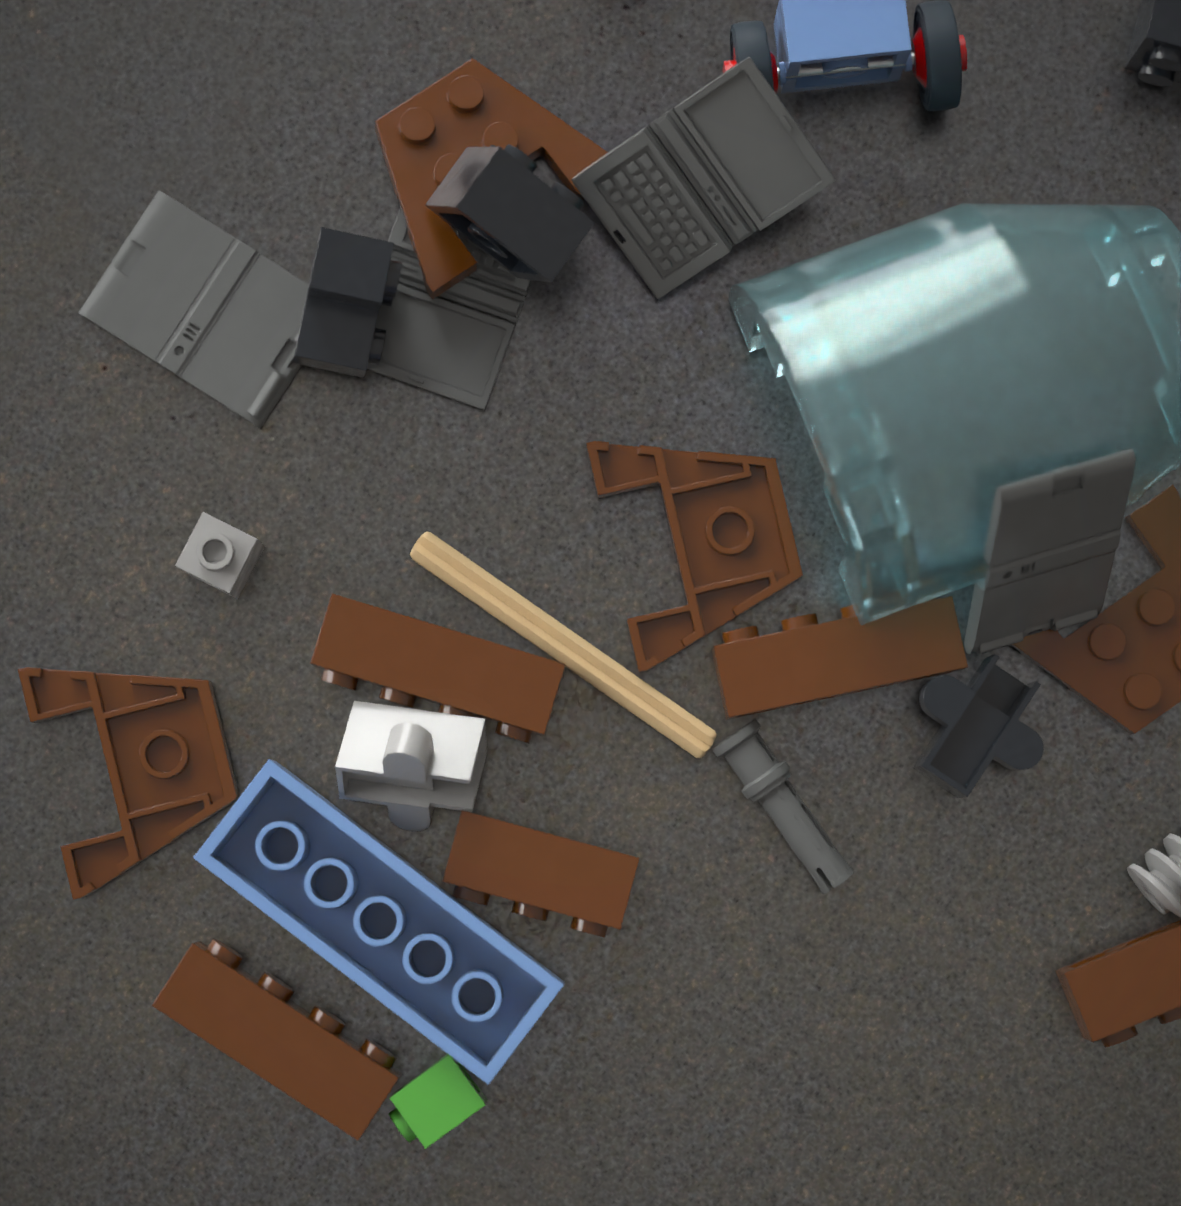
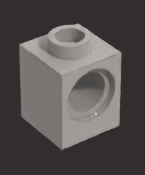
(220, 555)

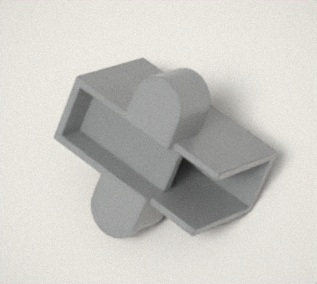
(411, 761)

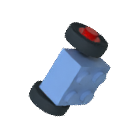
(857, 44)

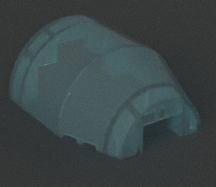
(971, 363)

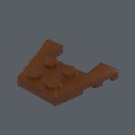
(434, 129)
(725, 532)
(1131, 653)
(160, 755)

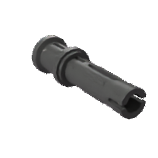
(768, 782)

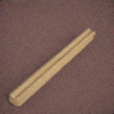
(563, 645)

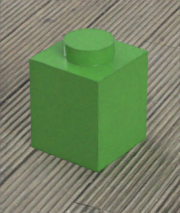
(436, 1101)

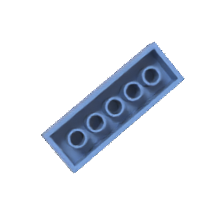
(379, 920)

